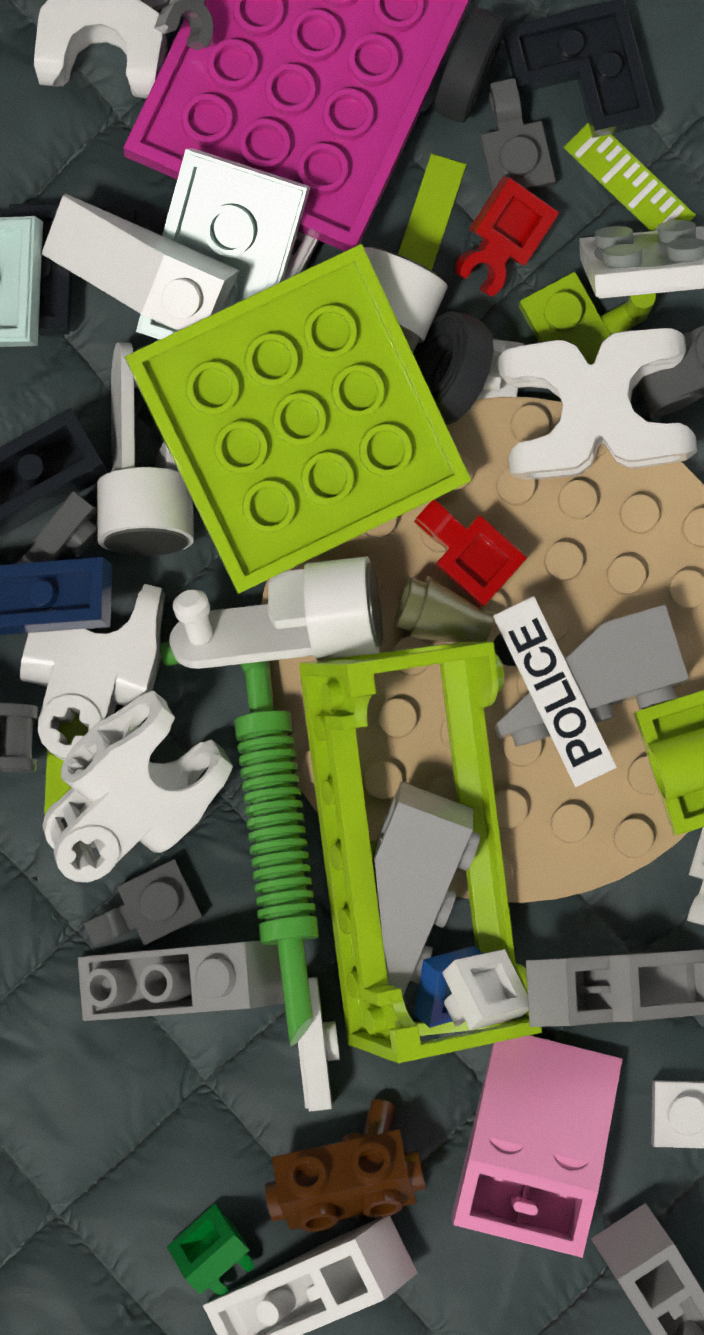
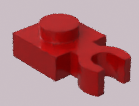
(510, 228)

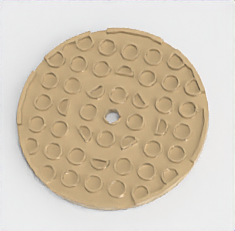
(593, 555)

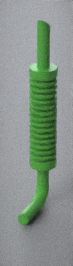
(276, 837)

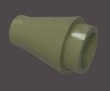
(440, 614)

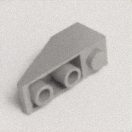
(615, 664)
(414, 865)
(180, 981)

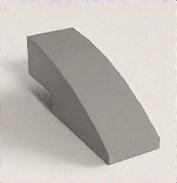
(615, 988)

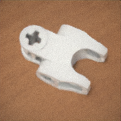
(92, 670)
(124, 796)

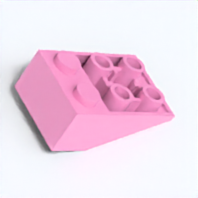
(538, 1144)

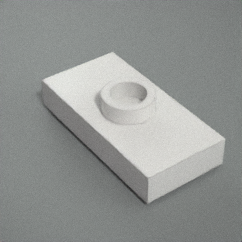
(315, 1050)

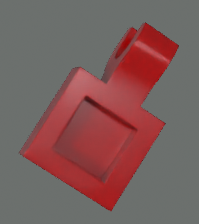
(475, 557)

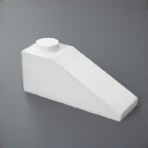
(138, 265)
(317, 1285)

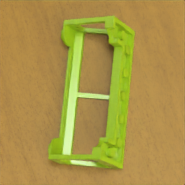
(334, 705)

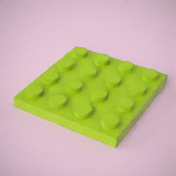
(298, 418)

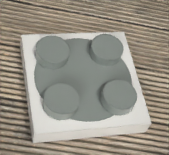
(644, 262)

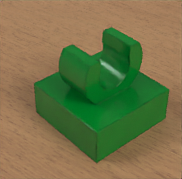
(209, 1250)

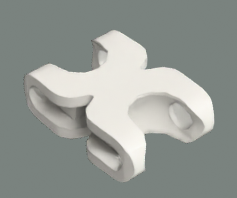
(73, 25)
(597, 404)

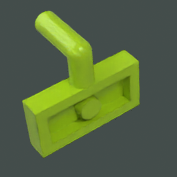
(569, 315)

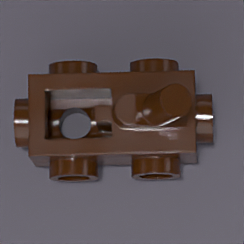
(347, 1179)

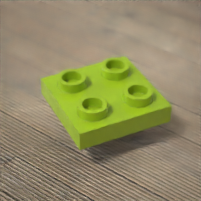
(675, 751)

